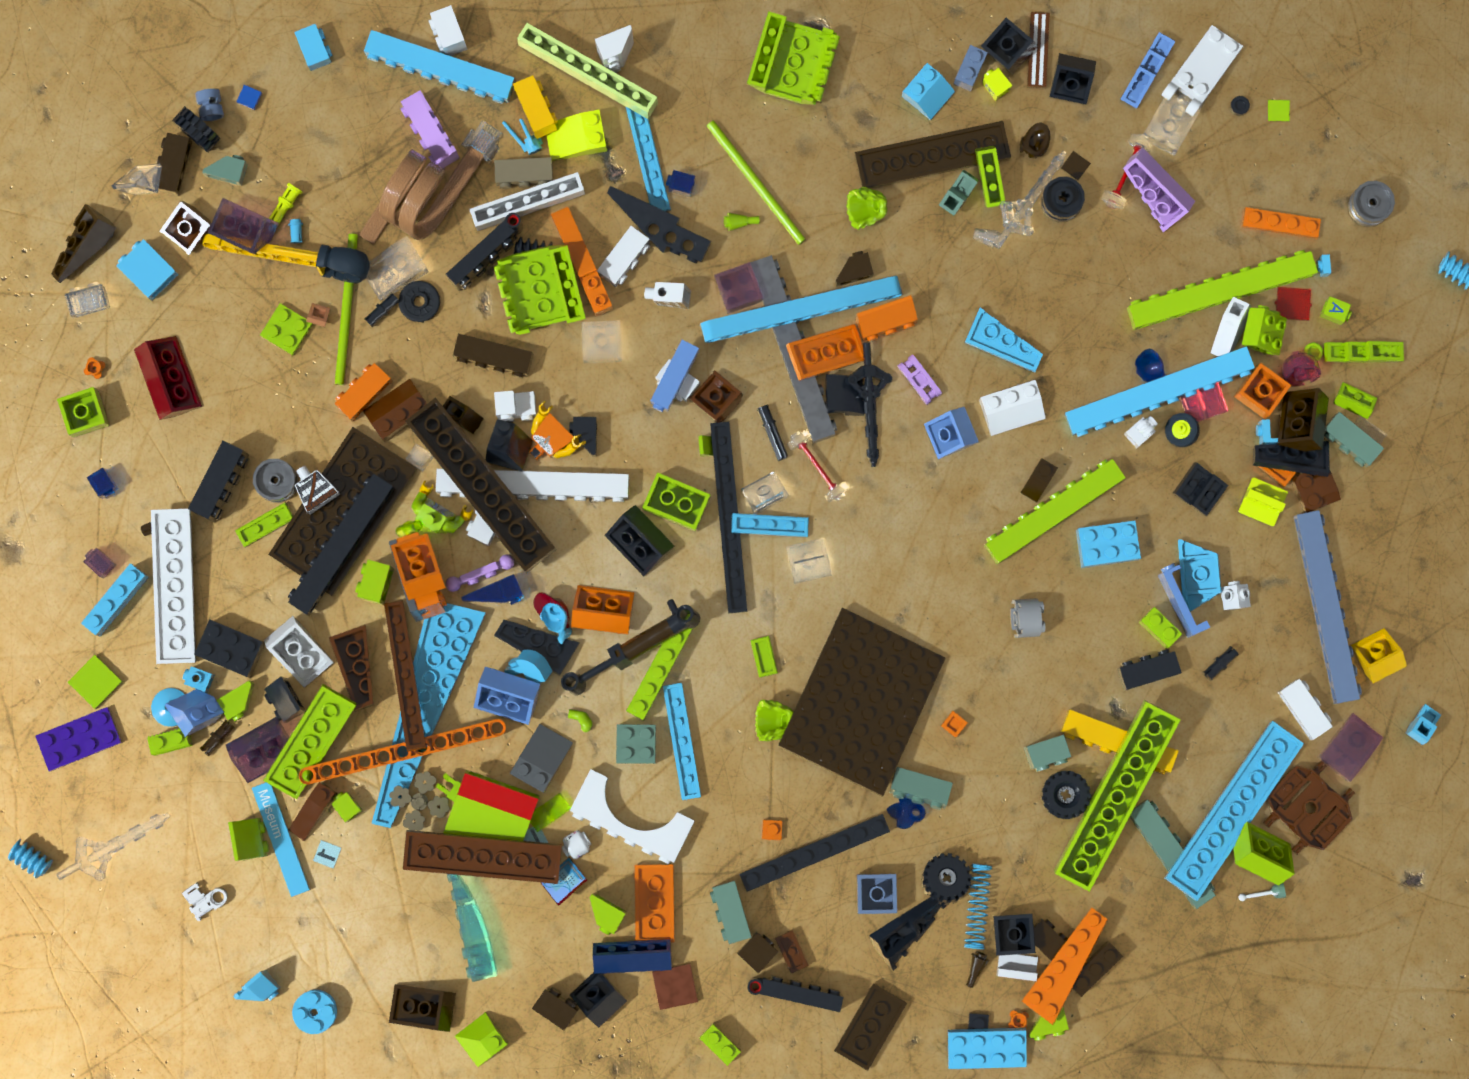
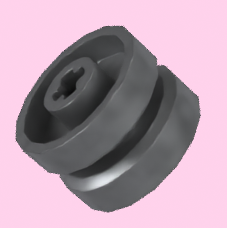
(1363, 211)
(264, 482)

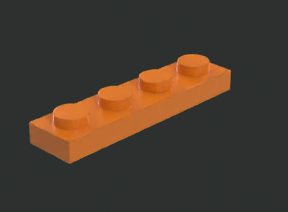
(1281, 223)

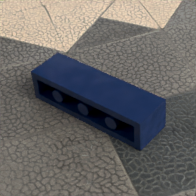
(632, 956)

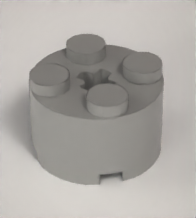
(1027, 618)

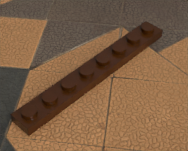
(405, 676)

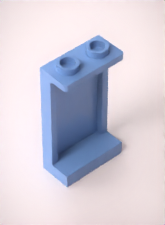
(1178, 602)

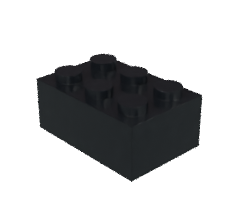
(229, 648)

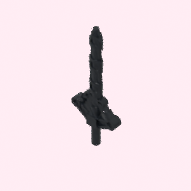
(869, 393)

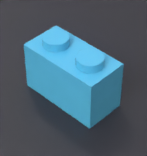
(313, 47)

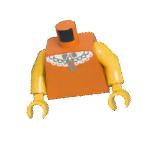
(551, 436)

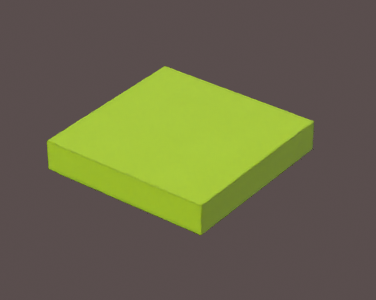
(95, 682)

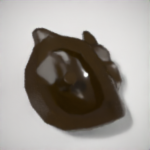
(1036, 140)

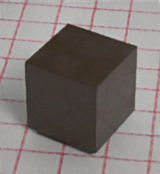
(758, 951)

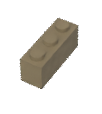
(523, 172)

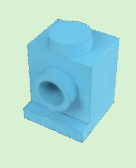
(204, 682)

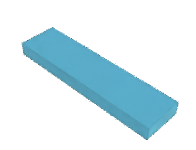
(770, 525)

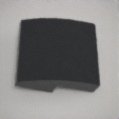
(842, 397)
(1200, 489)

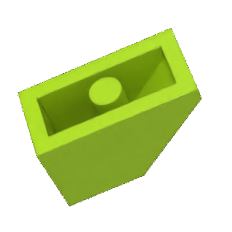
(236, 701)

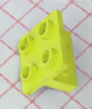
(1263, 502)

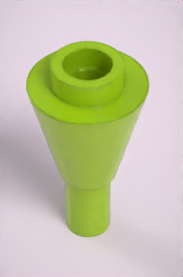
(735, 221)

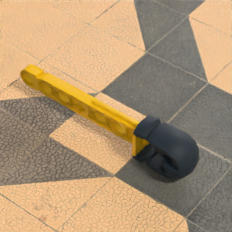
(340, 262)

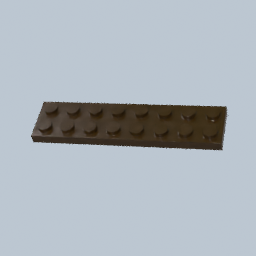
(929, 155)

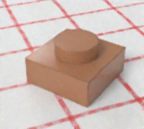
(318, 314)

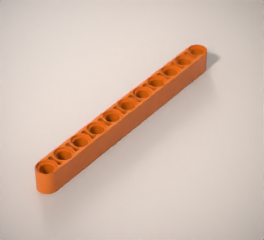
(393, 755)

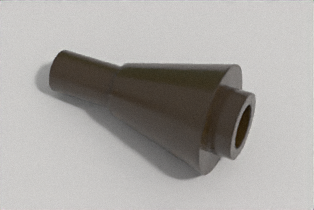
(977, 964)

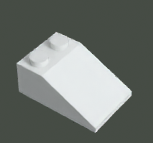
(298, 651)

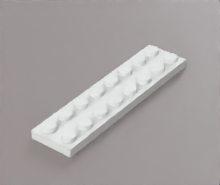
(173, 586)

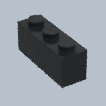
(1149, 669)

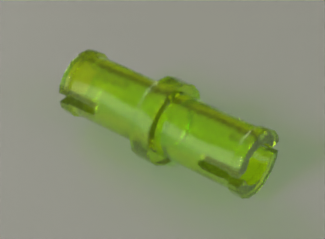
(409, 528)

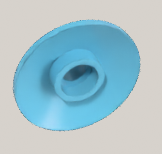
(159, 709)

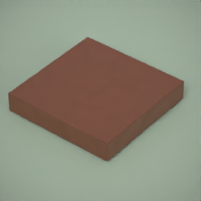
(675, 987)

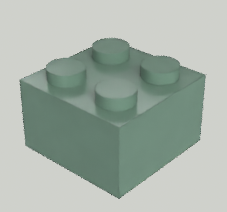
(636, 744)
(1047, 752)

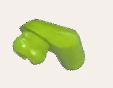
(582, 717)

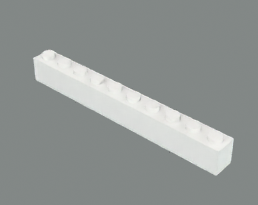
(551, 485)

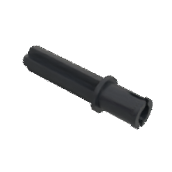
(772, 432)

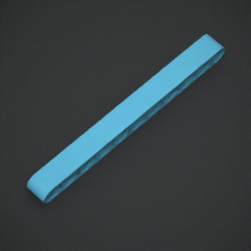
(801, 309)

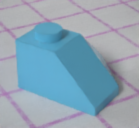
(259, 988)

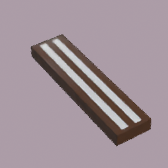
(1039, 57)

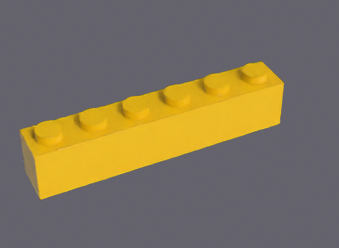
(1107, 737)

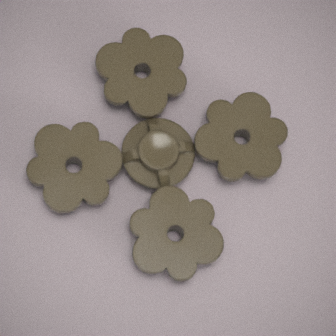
(419, 801)

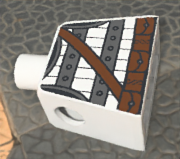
(676, 294)
(314, 489)

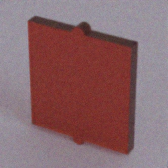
(1293, 303)

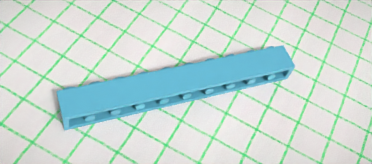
(1158, 391)

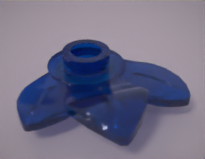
(903, 813)

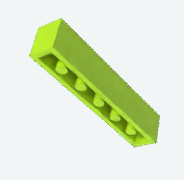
(657, 674)

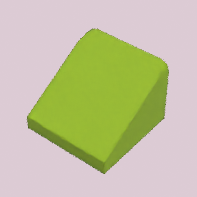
(705, 445)

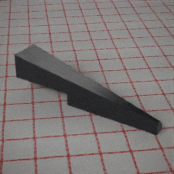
(898, 935)

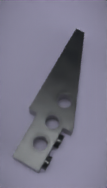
(645, 214)

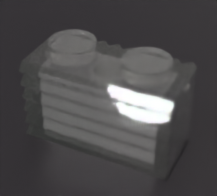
(87, 300)

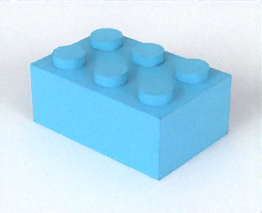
(1108, 544)

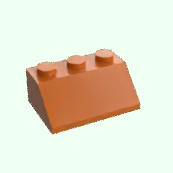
(886, 318)
(602, 609)

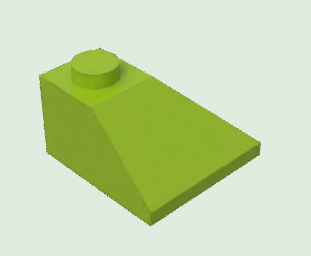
(481, 1039)

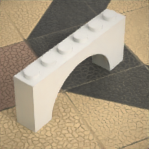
(593, 806)

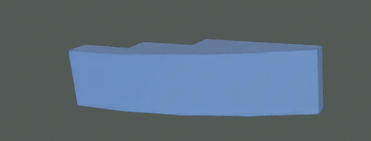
(1148, 70)

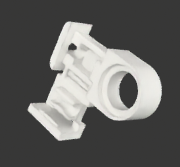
(200, 902)

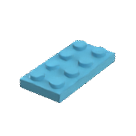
(987, 1048)

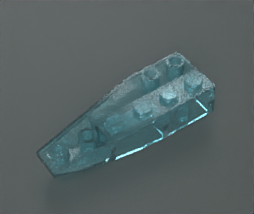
(473, 932)

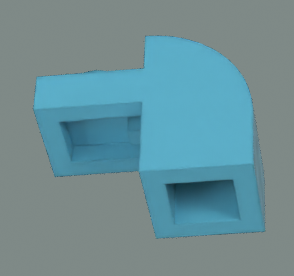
(531, 664)
(1423, 725)

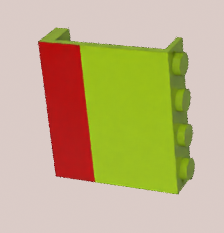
(490, 809)

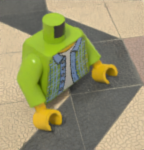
(434, 515)

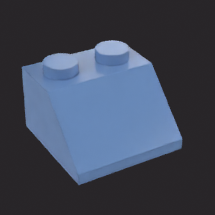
(951, 432)
(194, 711)

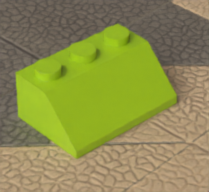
(1264, 854)
(607, 914)

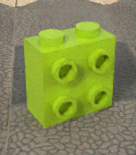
(1264, 330)

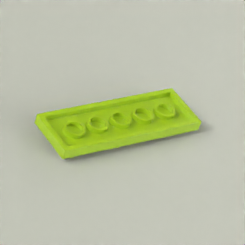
(309, 740)

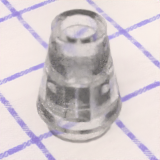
(986, 236)

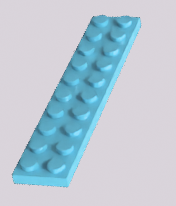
(1233, 809)

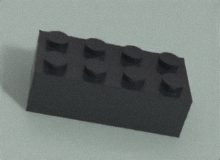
(219, 481)

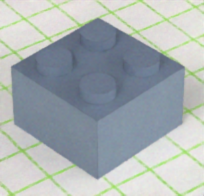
(876, 893)

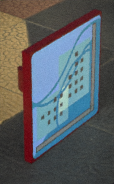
(569, 881)

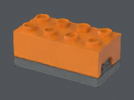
(426, 605)

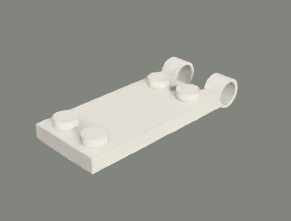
(1204, 68)

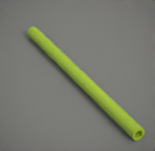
(756, 183)
(345, 322)

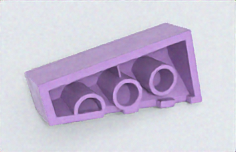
(429, 129)
(1158, 189)

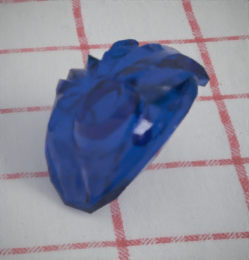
(1149, 365)

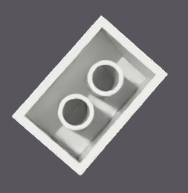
(615, 48)
(1012, 407)

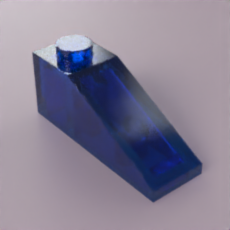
(499, 592)

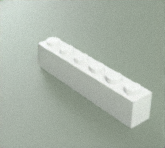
(527, 201)

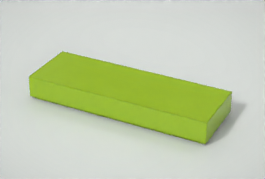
(264, 525)

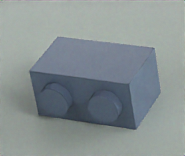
(970, 68)

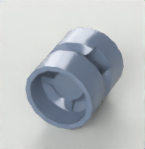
(209, 104)

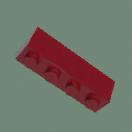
(167, 377)

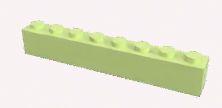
(587, 71)

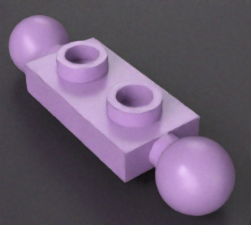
(505, 562)

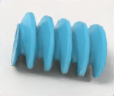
(1455, 269)
(29, 859)

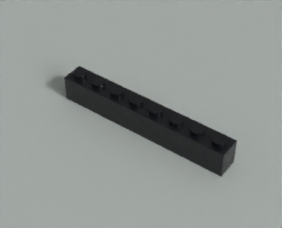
(340, 545)
(814, 852)

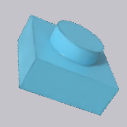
(1323, 265)

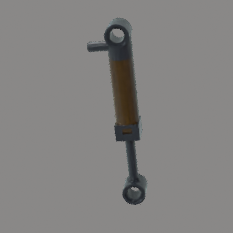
(623, 654)

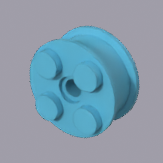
(303, 1015)

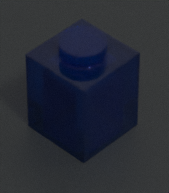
(680, 183)
(102, 483)

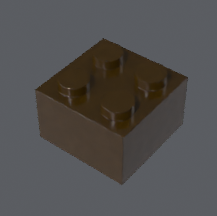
(556, 1008)

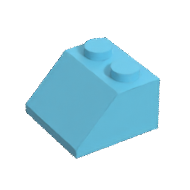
(928, 91)

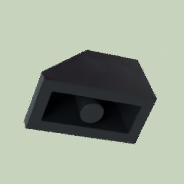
(588, 429)

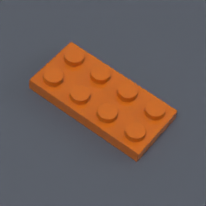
(826, 352)
(654, 902)

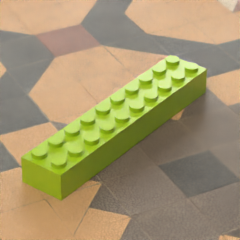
(1117, 795)

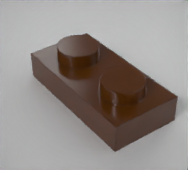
(791, 951)

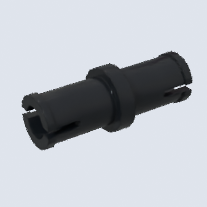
(382, 309)
(1220, 663)

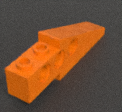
(582, 262)

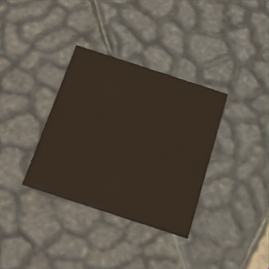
(1075, 165)

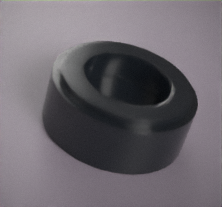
(1239, 105)

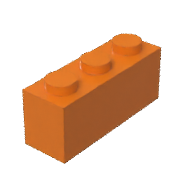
(363, 391)

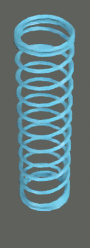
(974, 945)

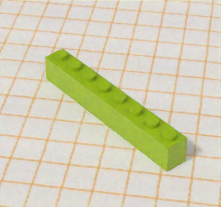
(1054, 511)

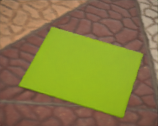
(1278, 110)

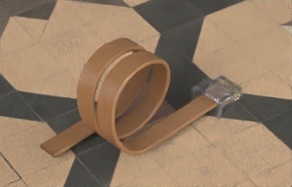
(478, 144)

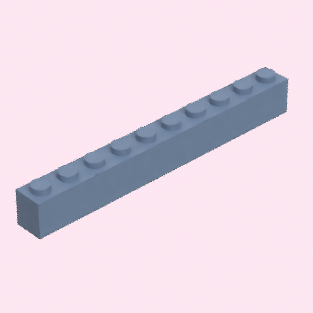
(1326, 607)

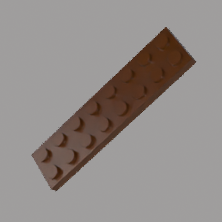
(482, 856)

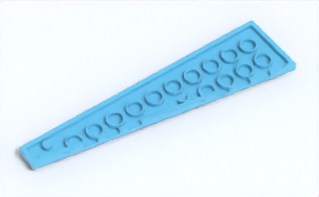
(437, 664)

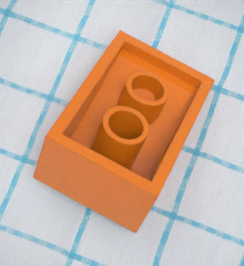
(417, 566)

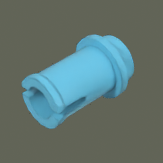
(296, 230)

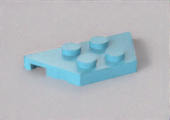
(1198, 574)

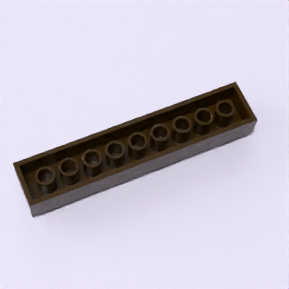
(480, 485)

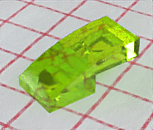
(549, 812)

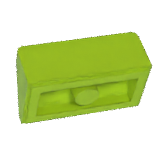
(1355, 400)

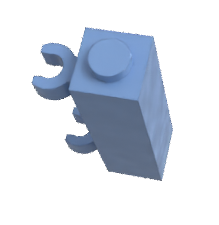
(674, 376)

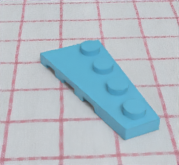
(1000, 341)

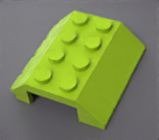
(792, 60)
(539, 288)

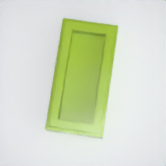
(764, 656)

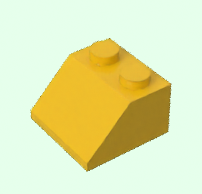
(1379, 655)

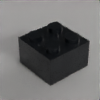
(1009, 46)

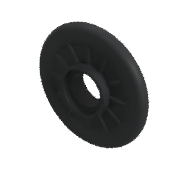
(423, 312)

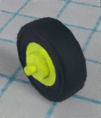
(1182, 430)

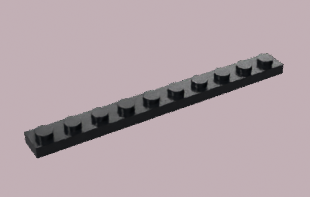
(727, 506)

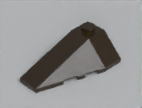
(89, 236)

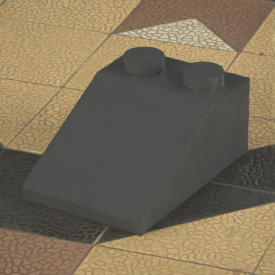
(541, 758)

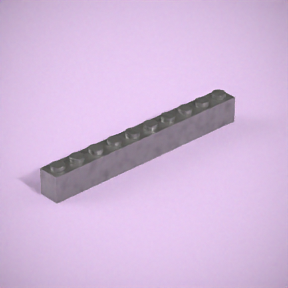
(807, 391)

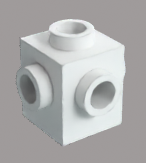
(1235, 596)

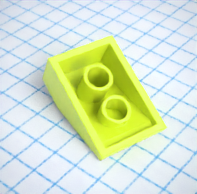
(577, 136)

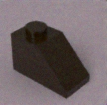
(856, 269)
(463, 415)
(1039, 480)

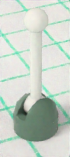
(1276, 891)

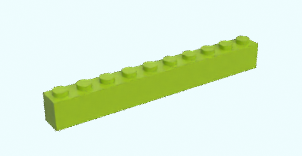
(1222, 290)

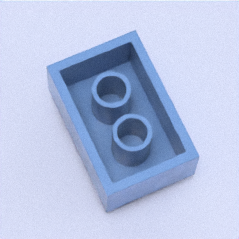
(506, 695)

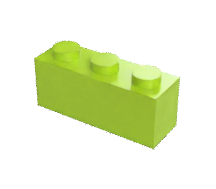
(990, 176)

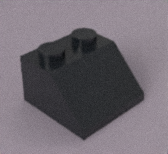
(1072, 78)
(508, 446)
(284, 700)
(1014, 934)
(598, 998)

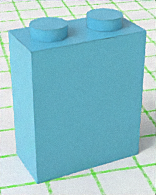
(147, 269)

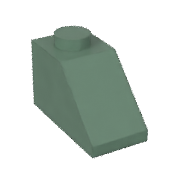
(228, 170)

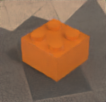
(1262, 390)

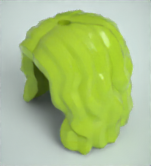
(865, 207)
(771, 720)

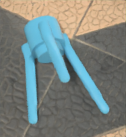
(531, 144)

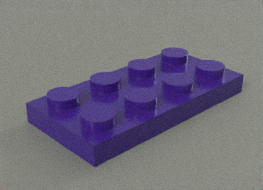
(78, 739)

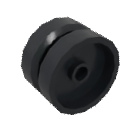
(1062, 188)

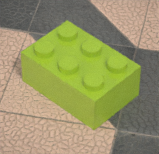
(676, 502)

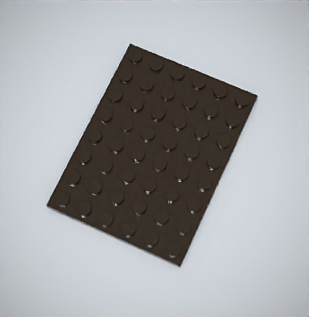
(861, 702)

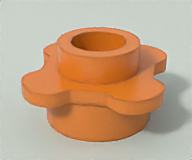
(91, 362)
(1016, 1015)

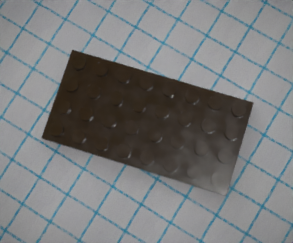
(346, 471)

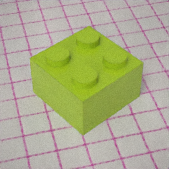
(83, 412)
(374, 582)

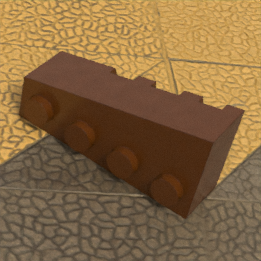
(353, 661)

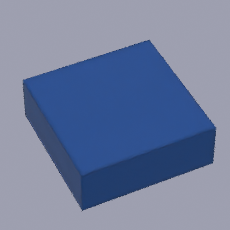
(249, 97)

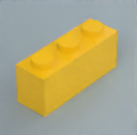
(535, 106)

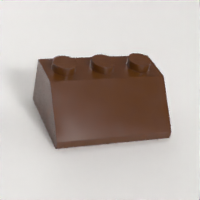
(393, 409)

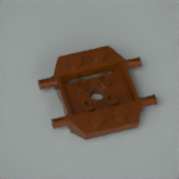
(1295, 815)

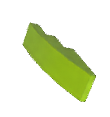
(1363, 352)

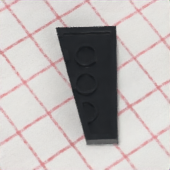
(1294, 460)
(524, 638)

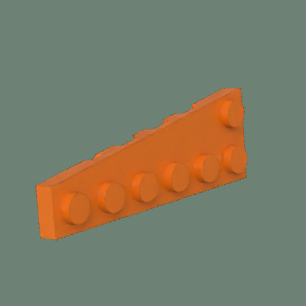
(1059, 977)

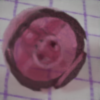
(1300, 368)

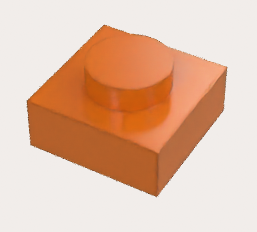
(954, 724)
(772, 830)

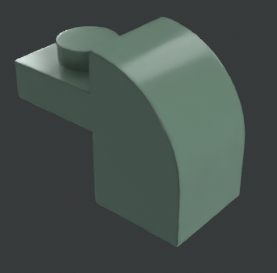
(959, 192)

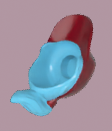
(553, 614)

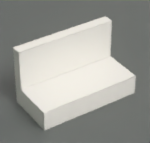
(1017, 967)

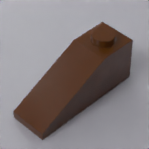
(312, 810)

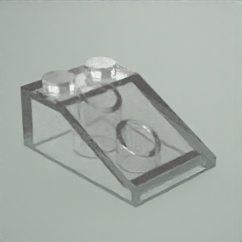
(395, 268)

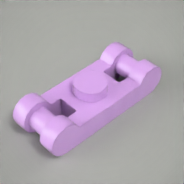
(919, 379)

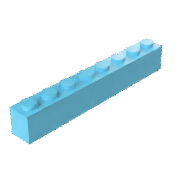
(439, 66)

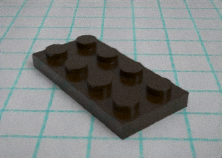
(870, 1026)

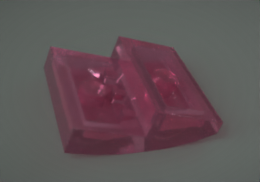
(1205, 404)

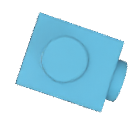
(1264, 433)

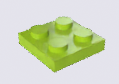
(286, 329)

